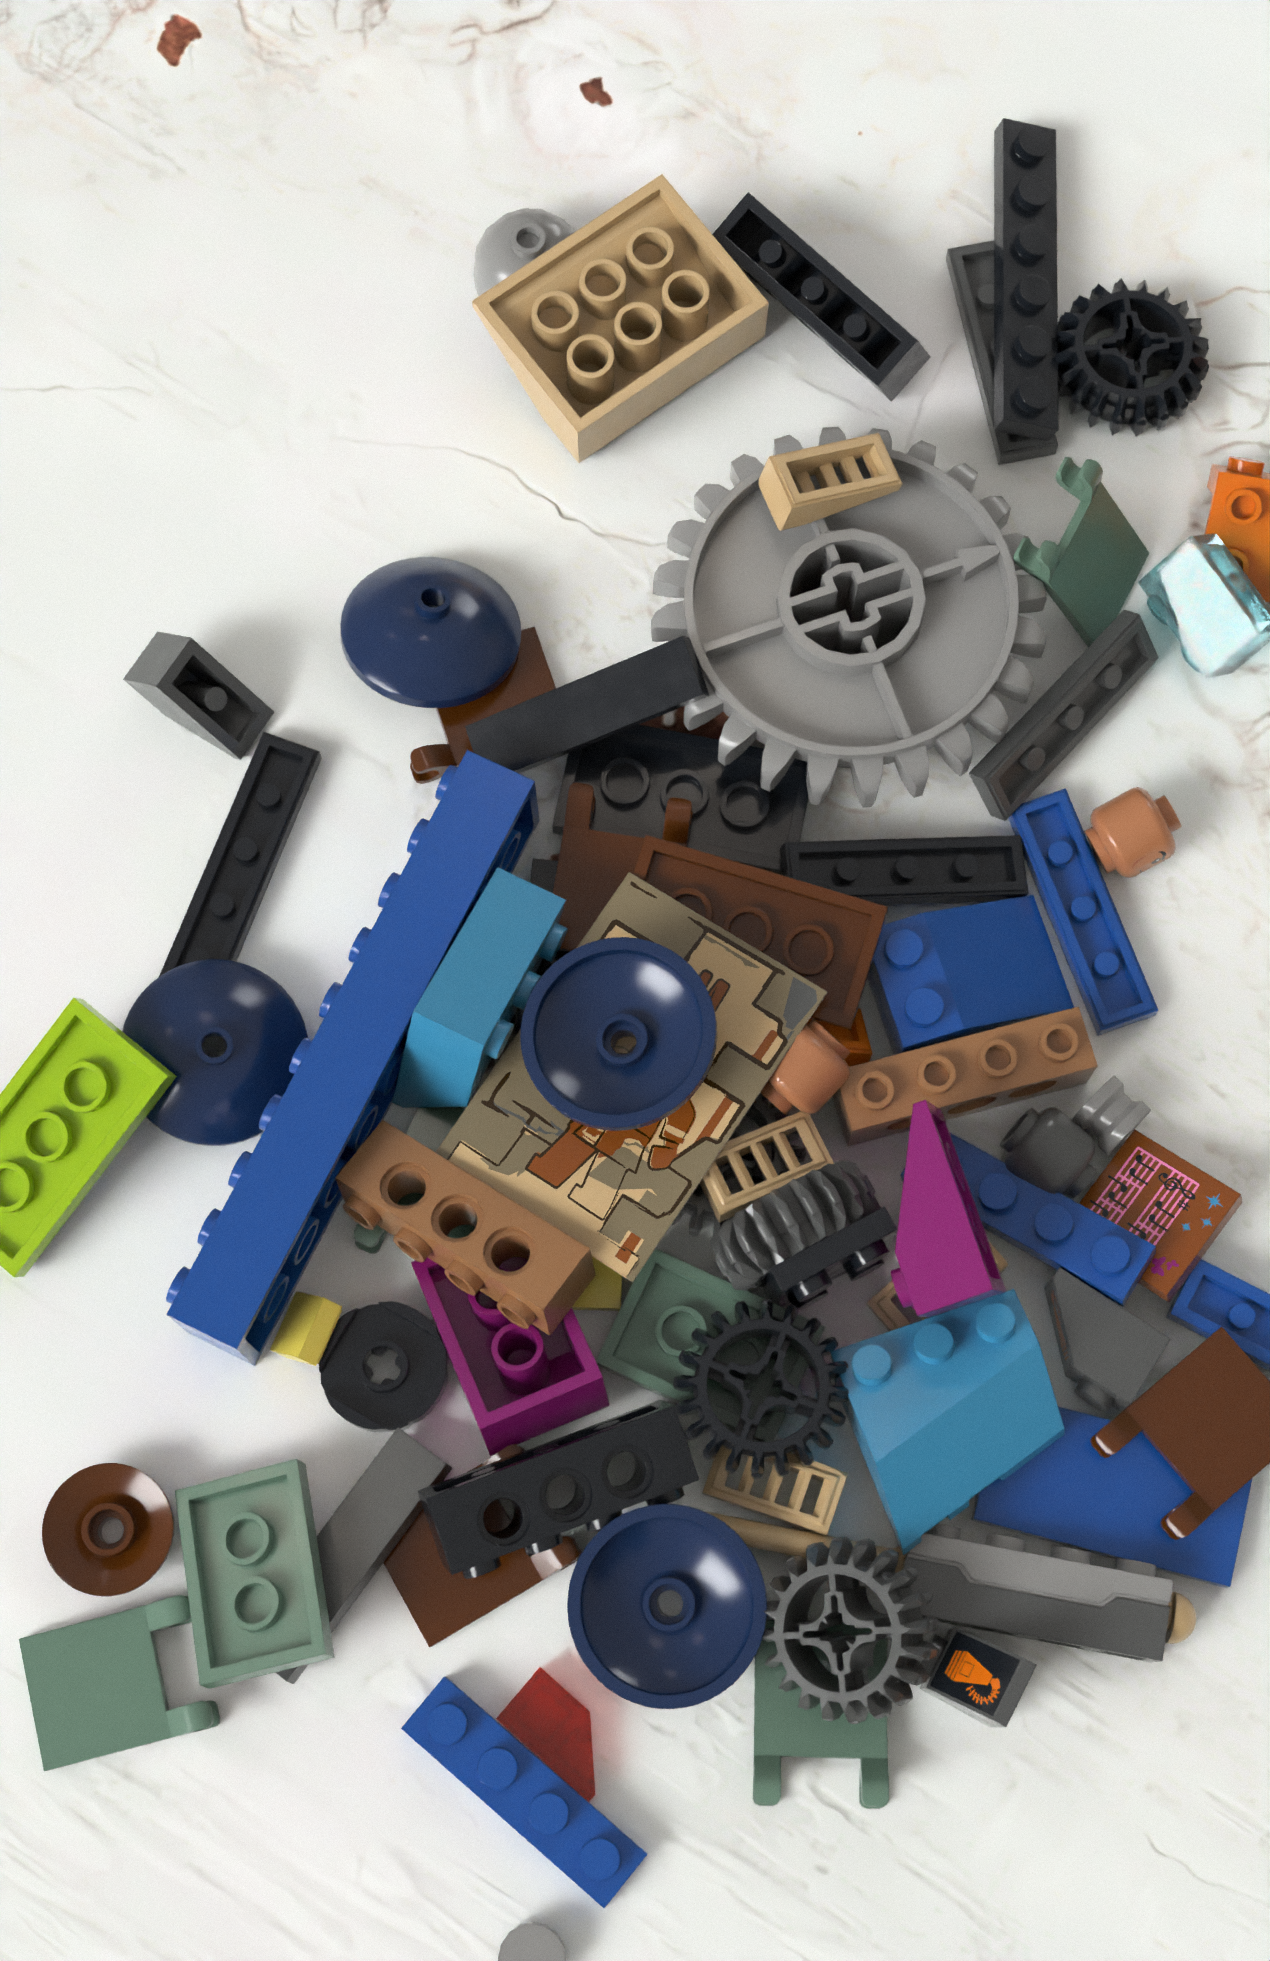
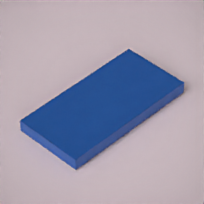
(1113, 1505)

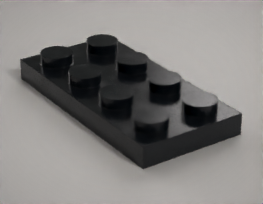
(731, 812)

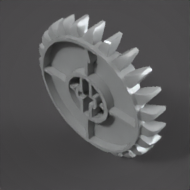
(856, 629)

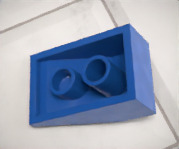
(965, 972)

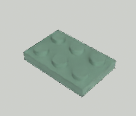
(658, 1322)
(253, 1574)

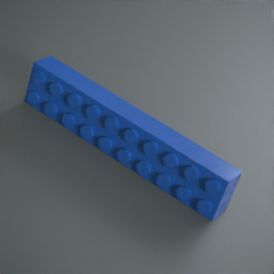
(352, 1065)

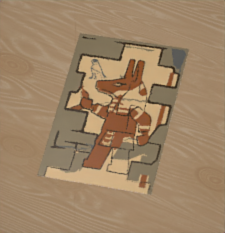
(630, 1185)

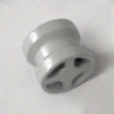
(1111, 1115)

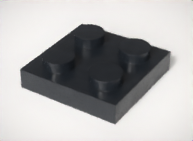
(852, 1251)

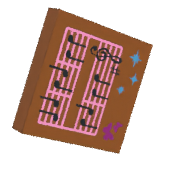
(1164, 1204)

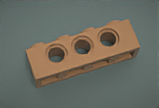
(966, 1074)
(397, 1165)

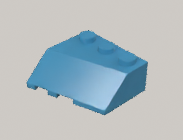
(477, 991)
(948, 1409)

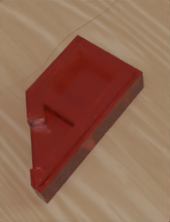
(554, 1729)

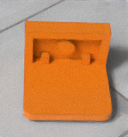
(1242, 516)

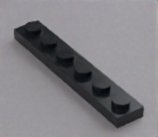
(1025, 280)

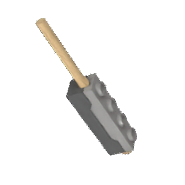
(1024, 1593)

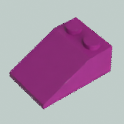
(939, 1231)
(511, 1375)

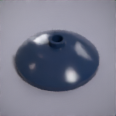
(427, 652)
(608, 994)
(221, 1096)
(628, 1637)

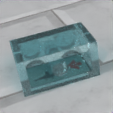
(1208, 605)

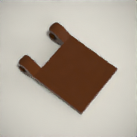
(525, 681)
(598, 861)
(1206, 1422)
(450, 1602)

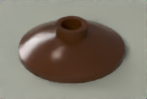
(75, 1525)

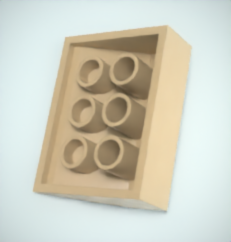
(622, 317)

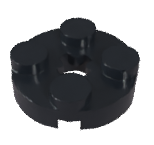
(392, 1402)

